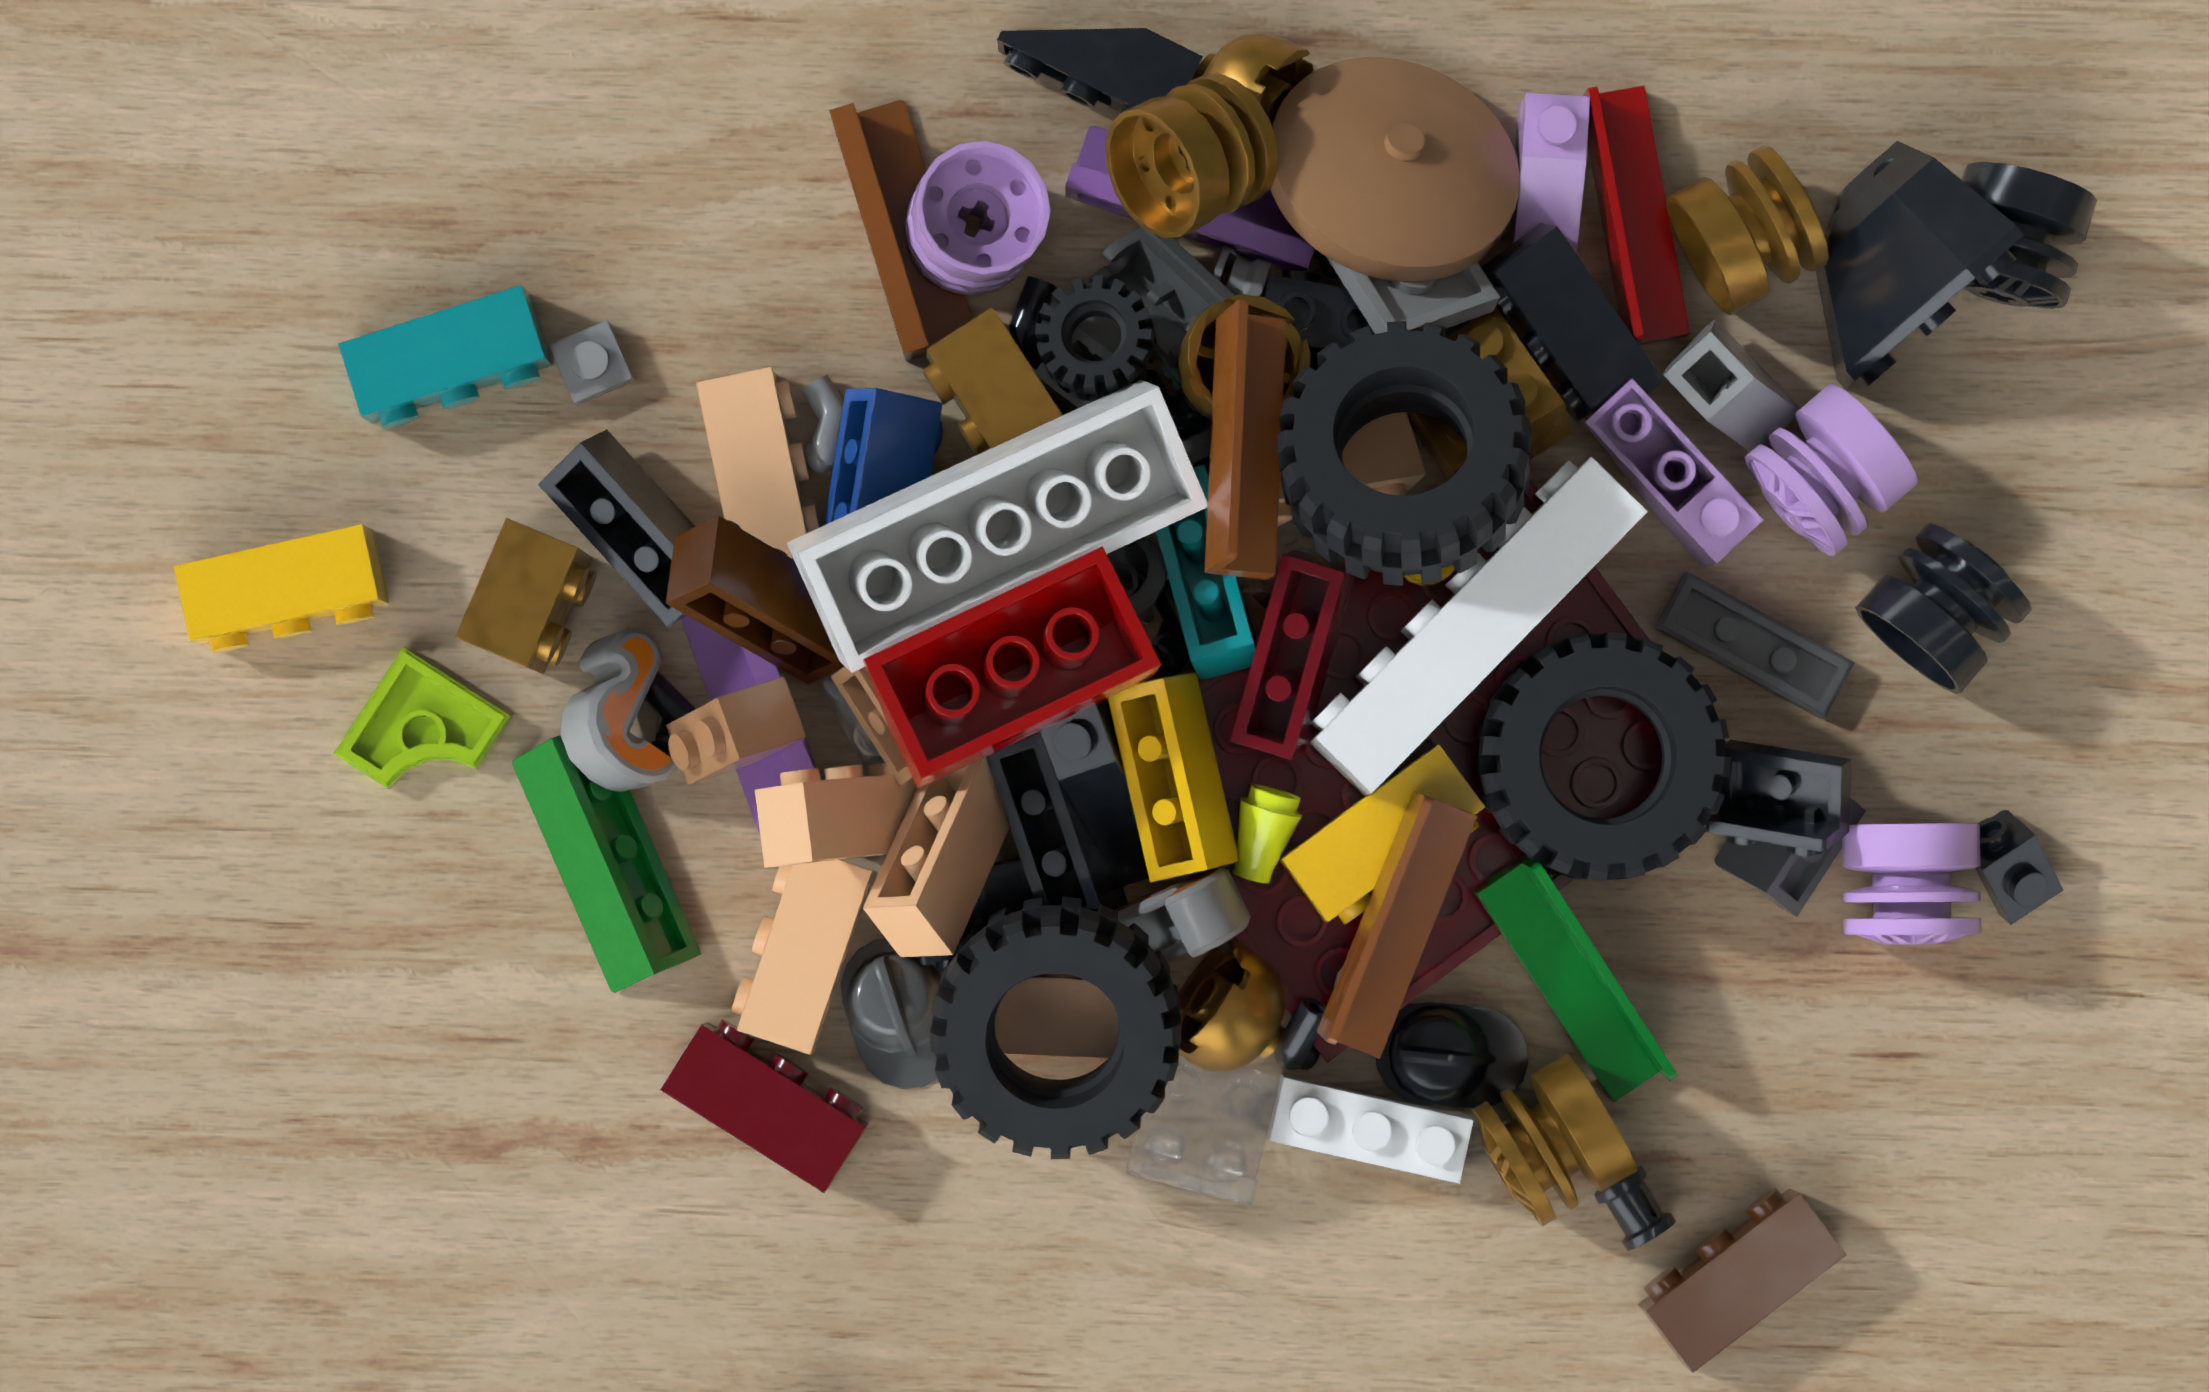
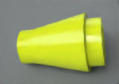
(1264, 830)

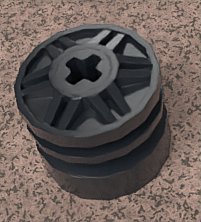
(2048, 214)
(1952, 597)

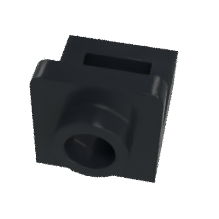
(2014, 867)

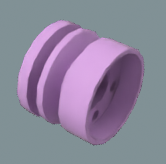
(999, 190)
(1843, 459)
(1912, 880)

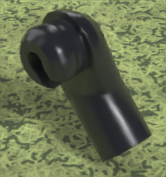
(1170, 640)
(668, 705)

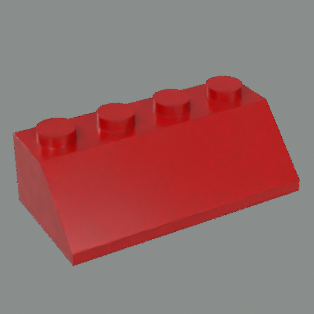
(1011, 667)

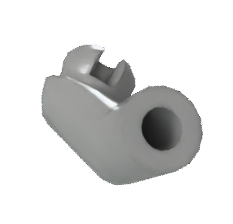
(828, 408)

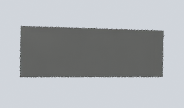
(1754, 645)

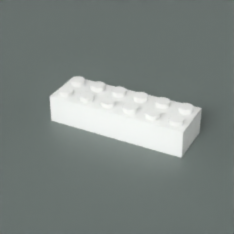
(998, 521)
(1477, 627)

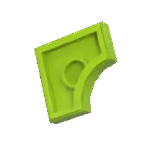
(417, 719)

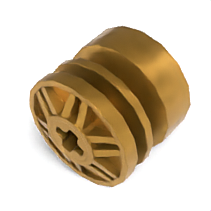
(1191, 155)
(1759, 224)
(1554, 1140)

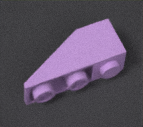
(1672, 475)

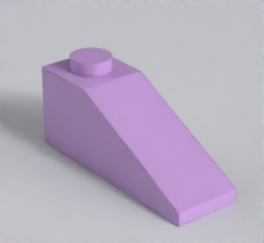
(1551, 163)

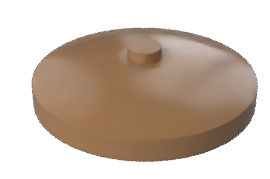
(1393, 169)

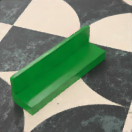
(606, 868)
(1572, 977)

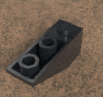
(1101, 64)

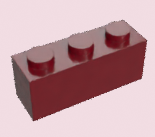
(1293, 655)
(766, 1104)

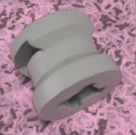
(1246, 276)

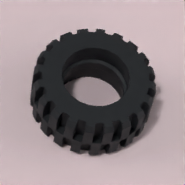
(1397, 375)
(1689, 741)
(1041, 1109)

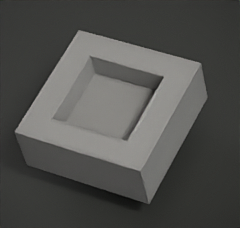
(591, 363)

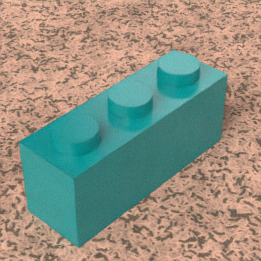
(446, 357)
(1207, 604)

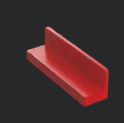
(1635, 215)

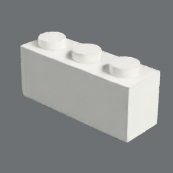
(1370, 1129)

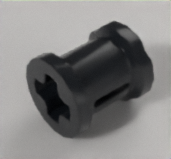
(1635, 1210)

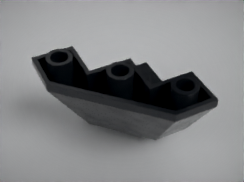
(1898, 252)

